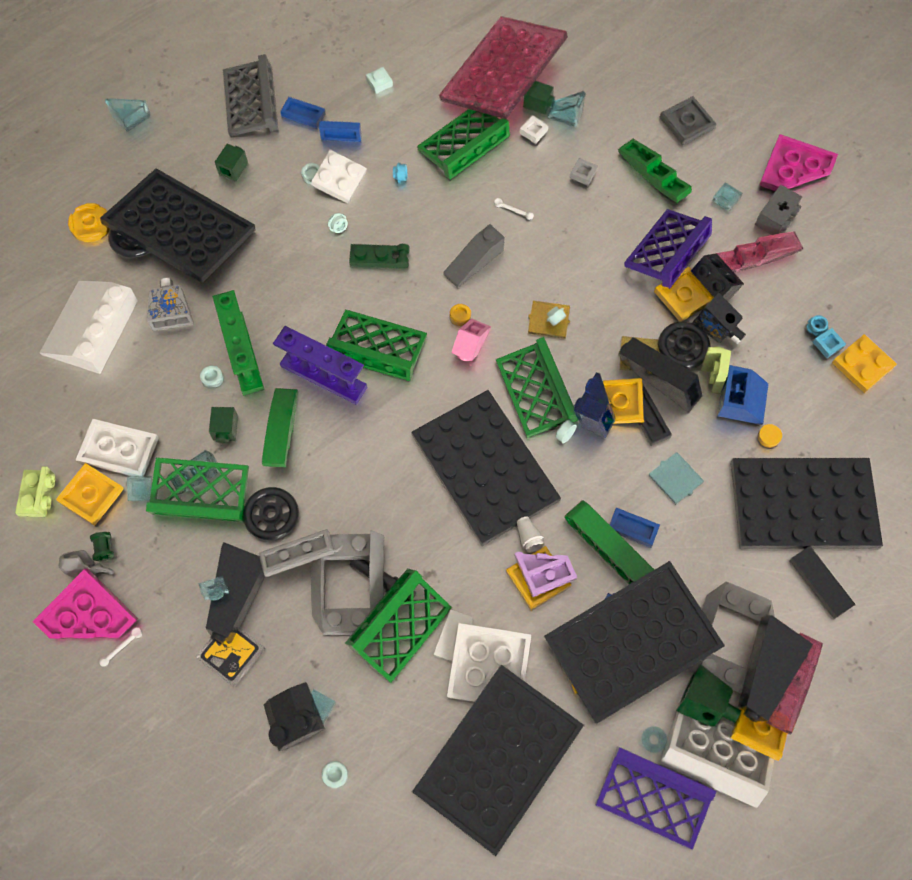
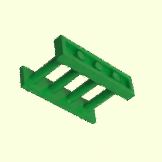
(238, 342)

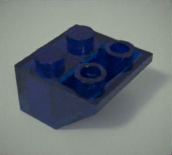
(595, 408)

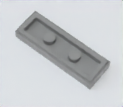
(296, 553)

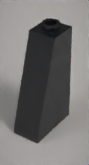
(662, 373)
(243, 577)
(771, 668)

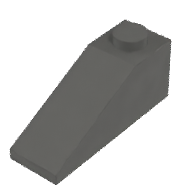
(475, 255)

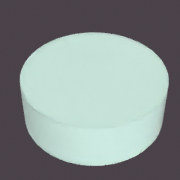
(309, 171)
(211, 377)
(566, 431)
(334, 774)

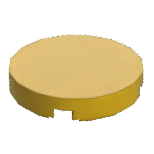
(86, 222)

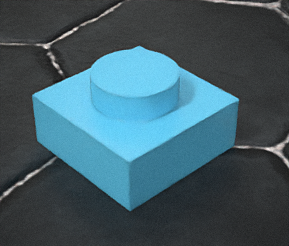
(829, 343)

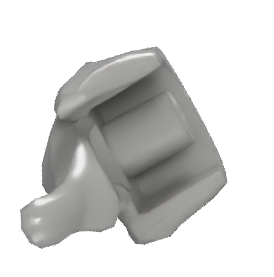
(76, 561)

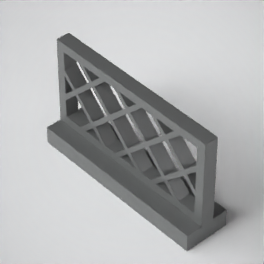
(264, 79)

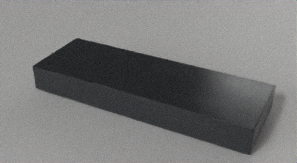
(653, 425)
(822, 582)

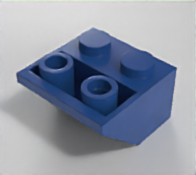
(743, 396)

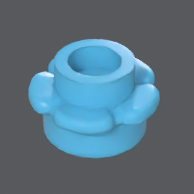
(400, 172)
(819, 321)

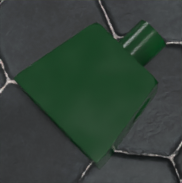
(707, 699)

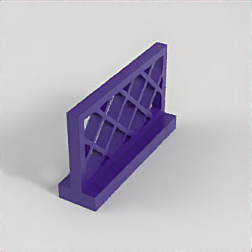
(683, 251)
(669, 779)

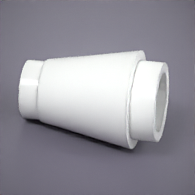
(529, 535)

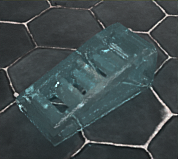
(205, 456)

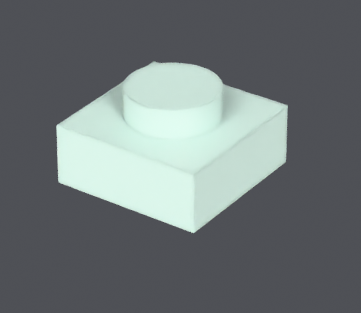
(379, 80)

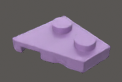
(545, 571)

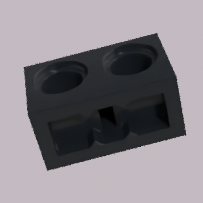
(717, 276)

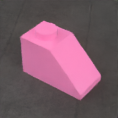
(470, 339)

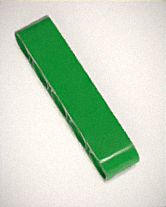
(607, 542)

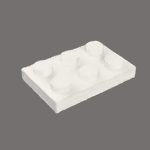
(117, 448)

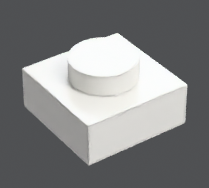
(533, 129)

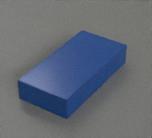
(302, 112)
(340, 131)
(634, 527)

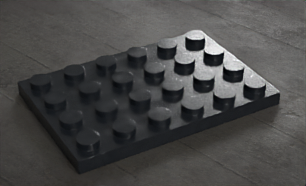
(178, 225)
(485, 467)
(805, 503)
(633, 641)
(498, 759)

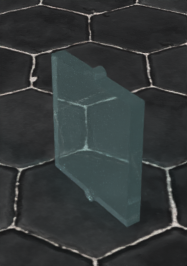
(676, 478)

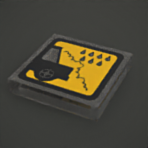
(231, 659)

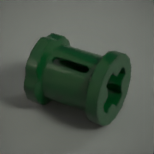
(101, 546)

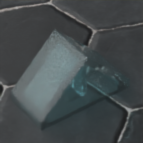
(568, 109)
(128, 112)

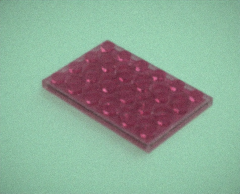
(503, 67)

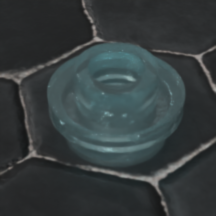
(659, 733)

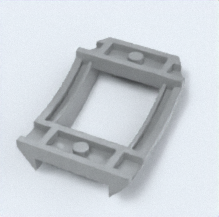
(348, 547)
(742, 602)

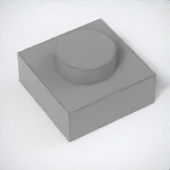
(583, 171)

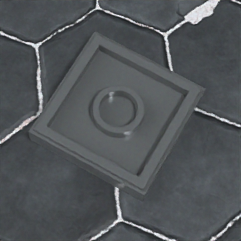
(687, 120)

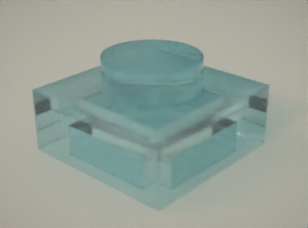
(727, 196)
(139, 488)
(214, 588)
(323, 704)

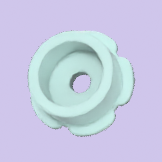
(337, 223)
(555, 315)

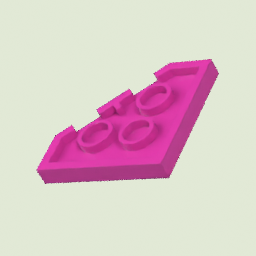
(796, 164)
(85, 611)

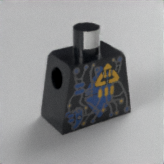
(720, 320)

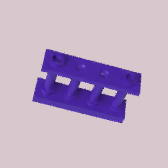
(321, 365)

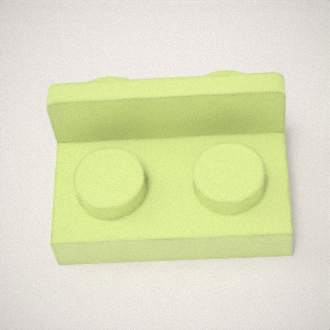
(717, 363)
(35, 492)

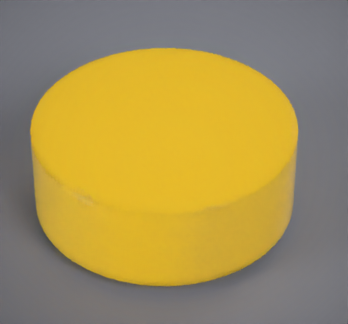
(460, 314)
(769, 436)

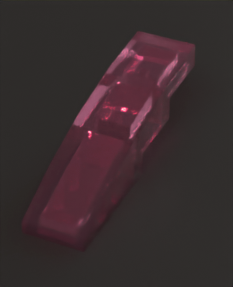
(761, 252)
(790, 705)

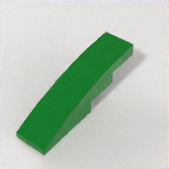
(651, 168)
(279, 427)

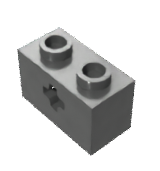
(778, 211)

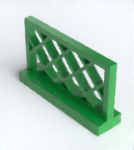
(474, 148)
(371, 356)
(554, 380)
(197, 510)
(385, 610)

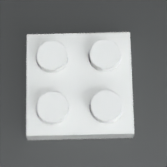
(339, 176)

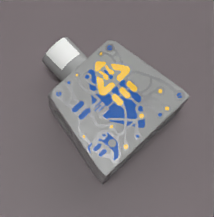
(168, 307)

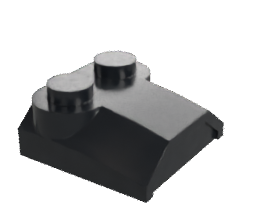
(292, 716)

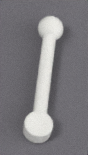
(498, 203)
(136, 633)

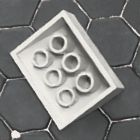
(90, 324)
(717, 760)

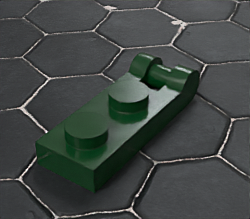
(379, 255)

